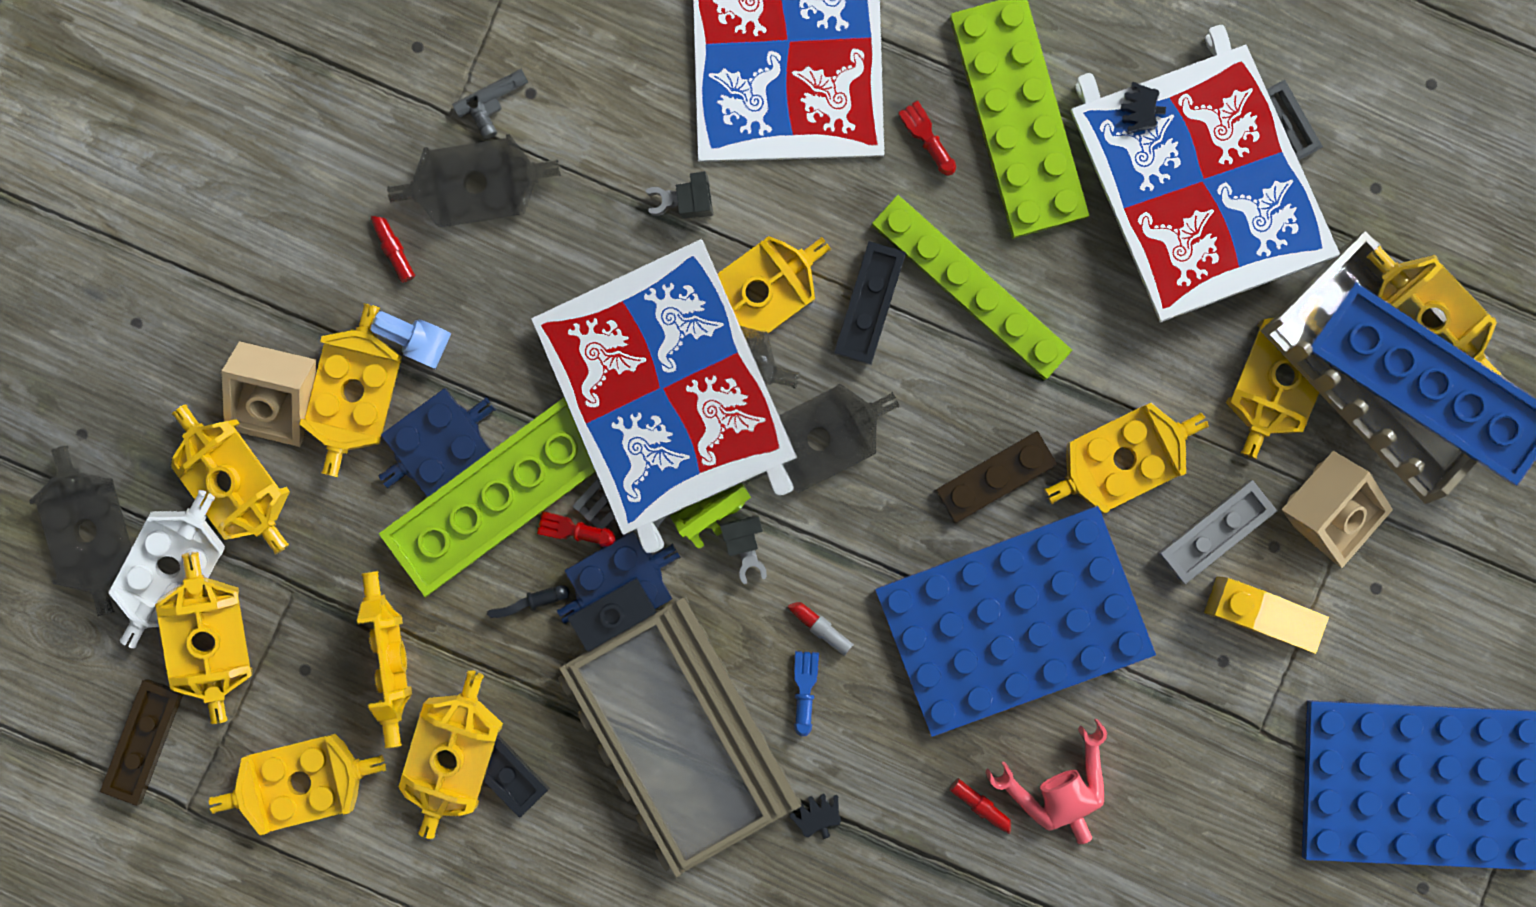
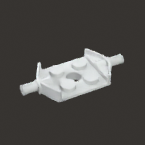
(163, 535)

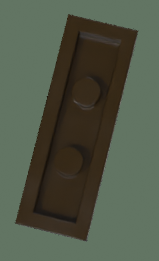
(996, 476)
(141, 742)

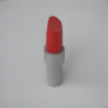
(821, 627)

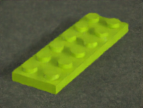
(1019, 116)
(490, 499)

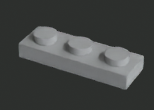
(1217, 532)

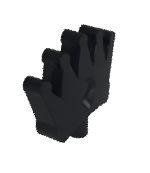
(1142, 109)
(819, 817)

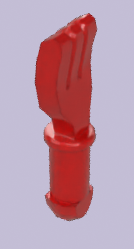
(920, 127)
(563, 528)

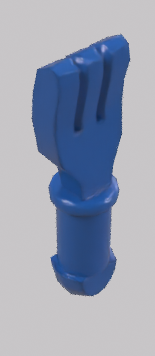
(805, 677)

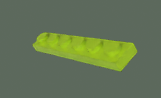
(971, 287)

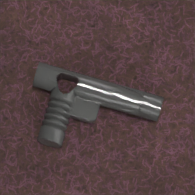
(488, 102)

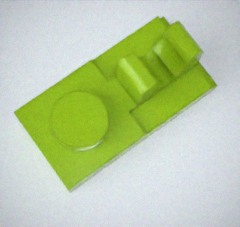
(703, 514)

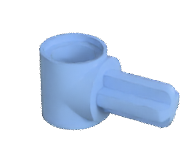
(418, 340)

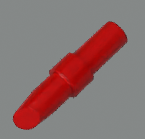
(392, 249)
(981, 805)

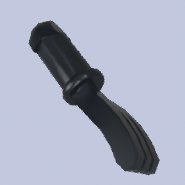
(533, 600)

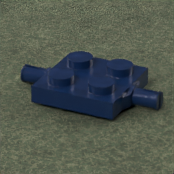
(436, 442)
(614, 567)

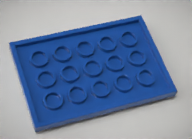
(1015, 621)
(1420, 785)

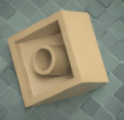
(267, 392)
(1338, 508)

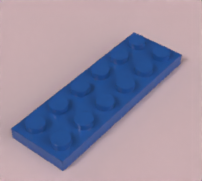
(1431, 382)

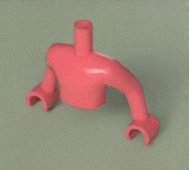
(1066, 794)

